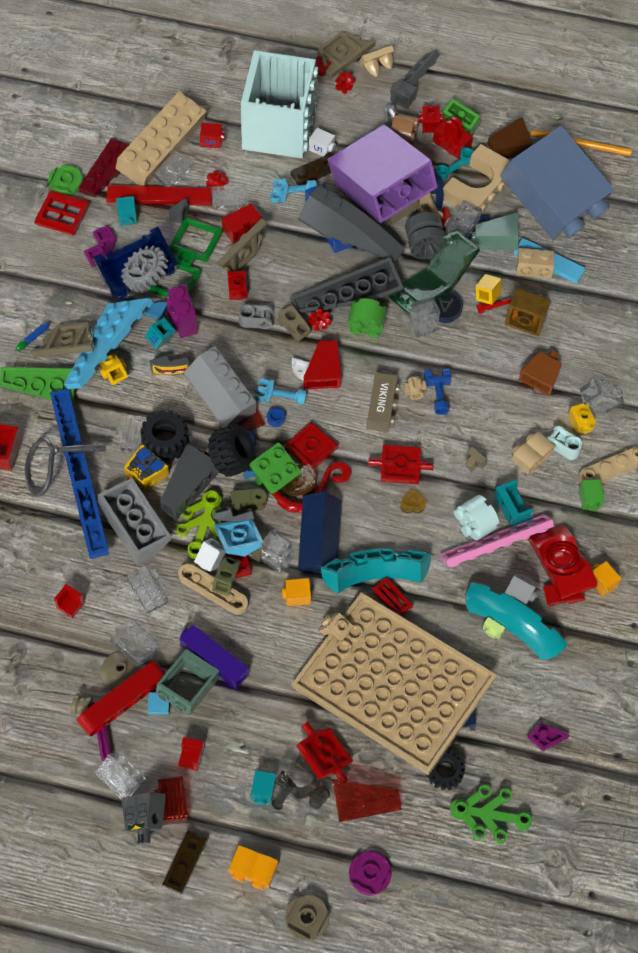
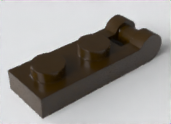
(312, 170)
(184, 863)

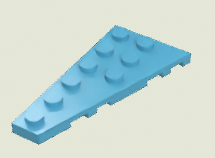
(107, 334)

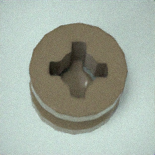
(80, 704)

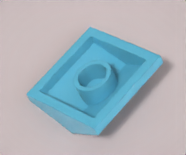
(239, 537)

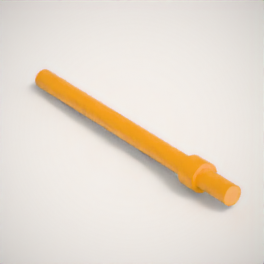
(588, 144)

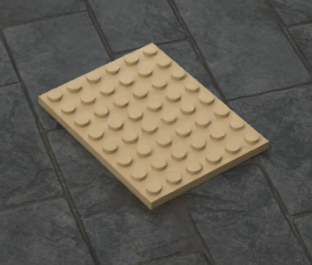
(395, 683)

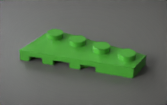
(35, 381)

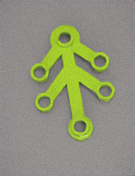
(204, 520)

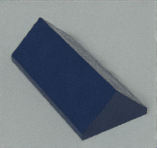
(319, 531)

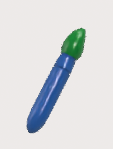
(32, 336)

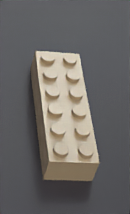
(160, 139)

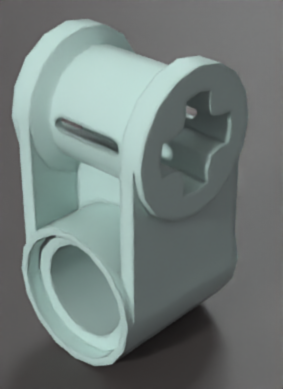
(564, 441)

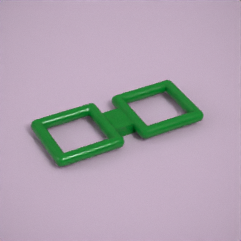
(187, 257)

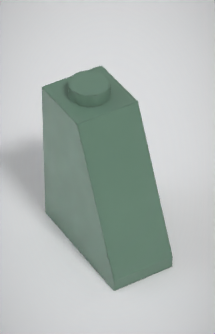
(497, 233)

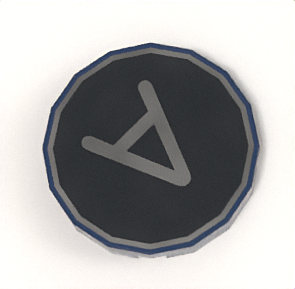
(450, 307)

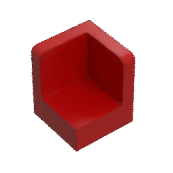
(69, 601)
(191, 753)

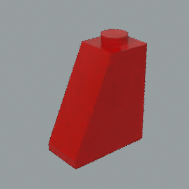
(324, 367)

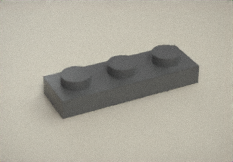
(421, 67)

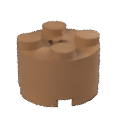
(405, 126)

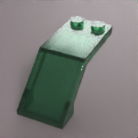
(441, 274)

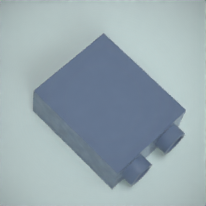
(558, 184)

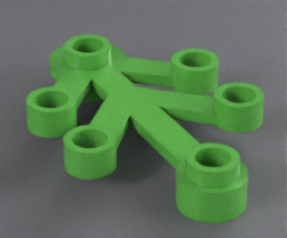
(488, 814)

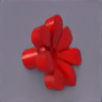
(344, 82)
(216, 179)
(319, 319)

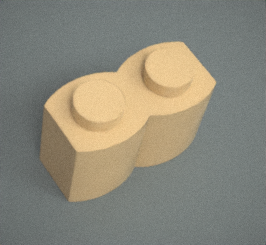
(532, 452)

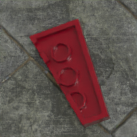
(103, 169)

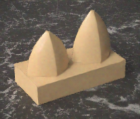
(371, 60)

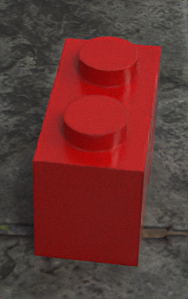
(240, 222)

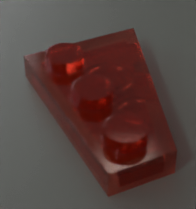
(364, 800)

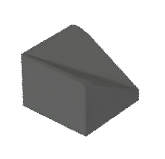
(178, 212)

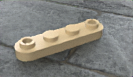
(611, 467)
(203, 583)

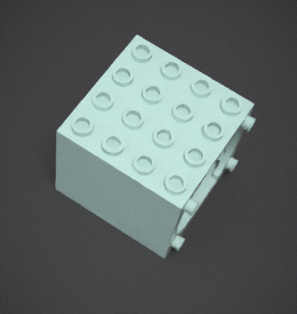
(279, 81)

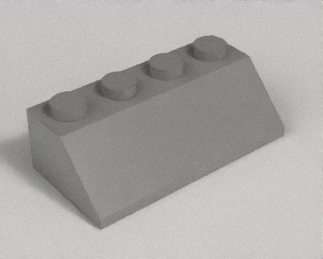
(220, 388)
(134, 520)

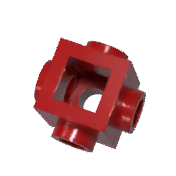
(430, 118)

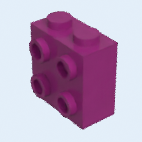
(181, 311)

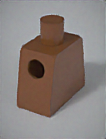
(542, 372)

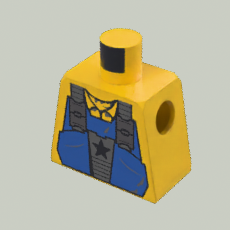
(145, 469)

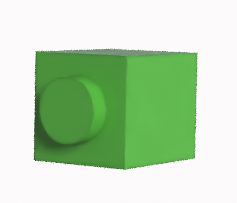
(591, 494)

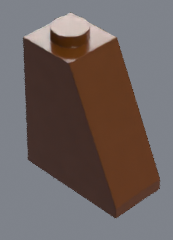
(510, 140)

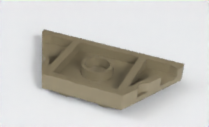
(343, 51)
(244, 250)
(66, 340)

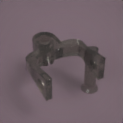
(315, 790)

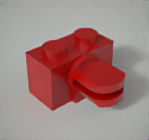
(452, 136)

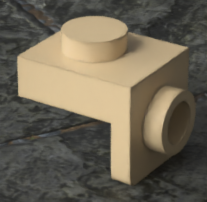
(335, 625)

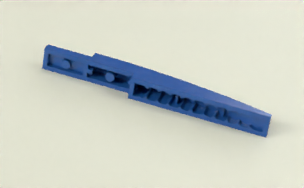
(79, 475)

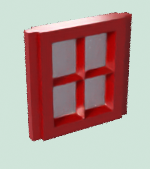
(62, 213)

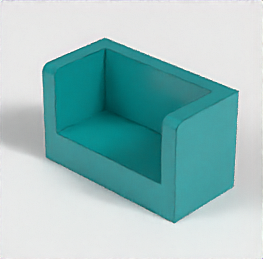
(512, 503)

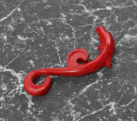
(295, 507)

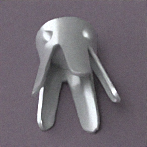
(389, 112)

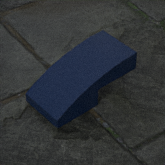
(438, 191)

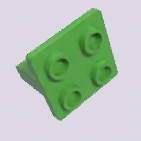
(274, 468)

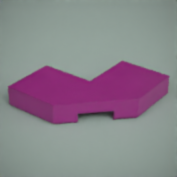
(106, 242)

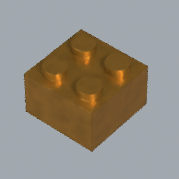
(527, 312)

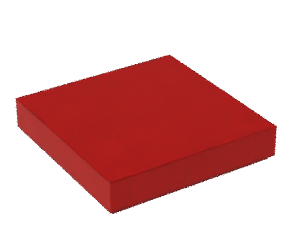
(311, 446)

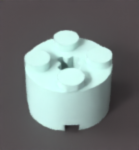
(476, 518)

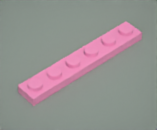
(496, 540)

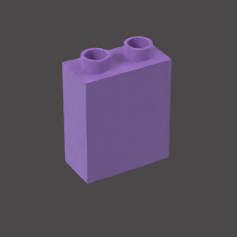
(382, 173)

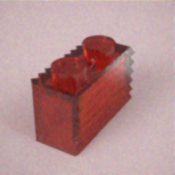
(175, 802)

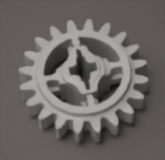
(144, 268)

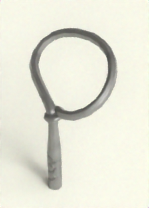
(54, 450)

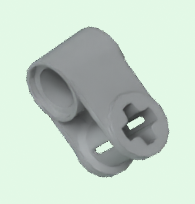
(256, 316)

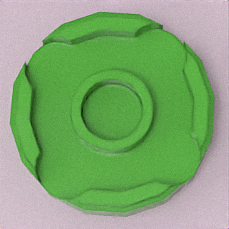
(65, 180)

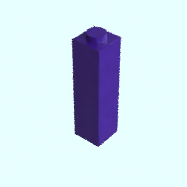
(201, 645)

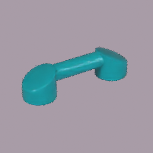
(465, 156)

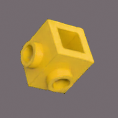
(113, 369)

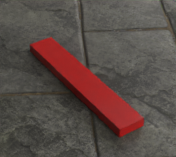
(160, 195)

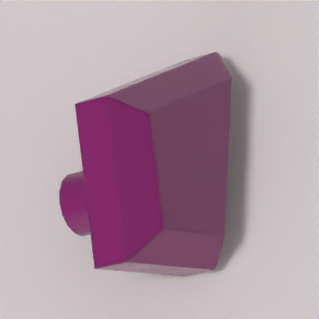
(546, 736)

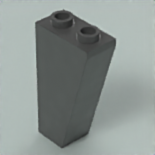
(188, 481)

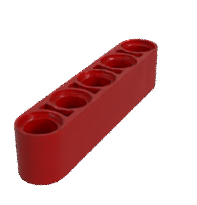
(121, 698)

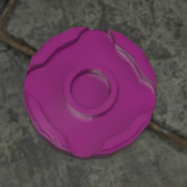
(370, 873)

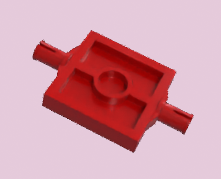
(400, 464)
(324, 753)

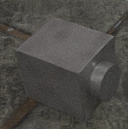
(403, 94)

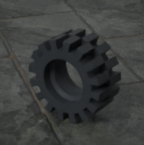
(455, 778)

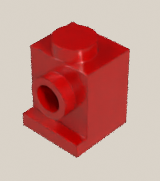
(237, 285)

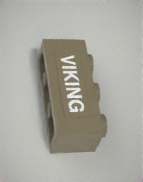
(382, 402)

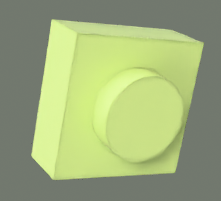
(493, 628)

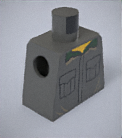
(143, 814)

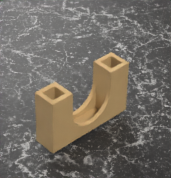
(492, 166)

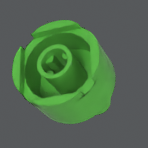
(367, 317)

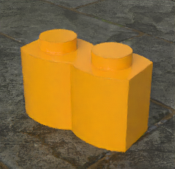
(253, 867)

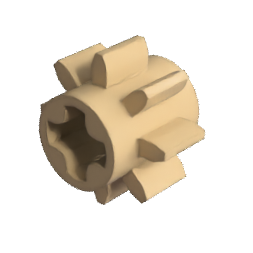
(415, 388)

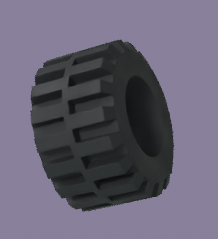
(162, 423)
(231, 450)

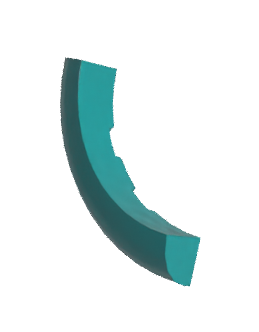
(375, 564)
(516, 619)

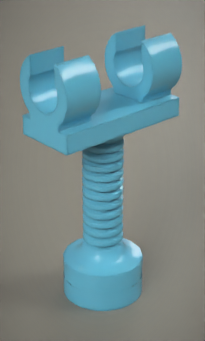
(282, 190)
(269, 391)

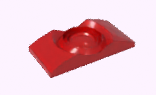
(563, 561)

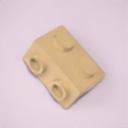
(535, 263)

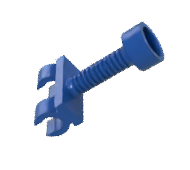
(440, 407)

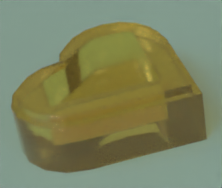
(413, 503)

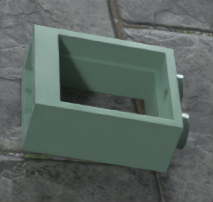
(198, 667)

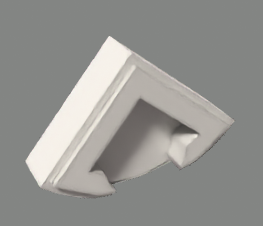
(299, 367)

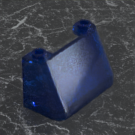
(111, 265)

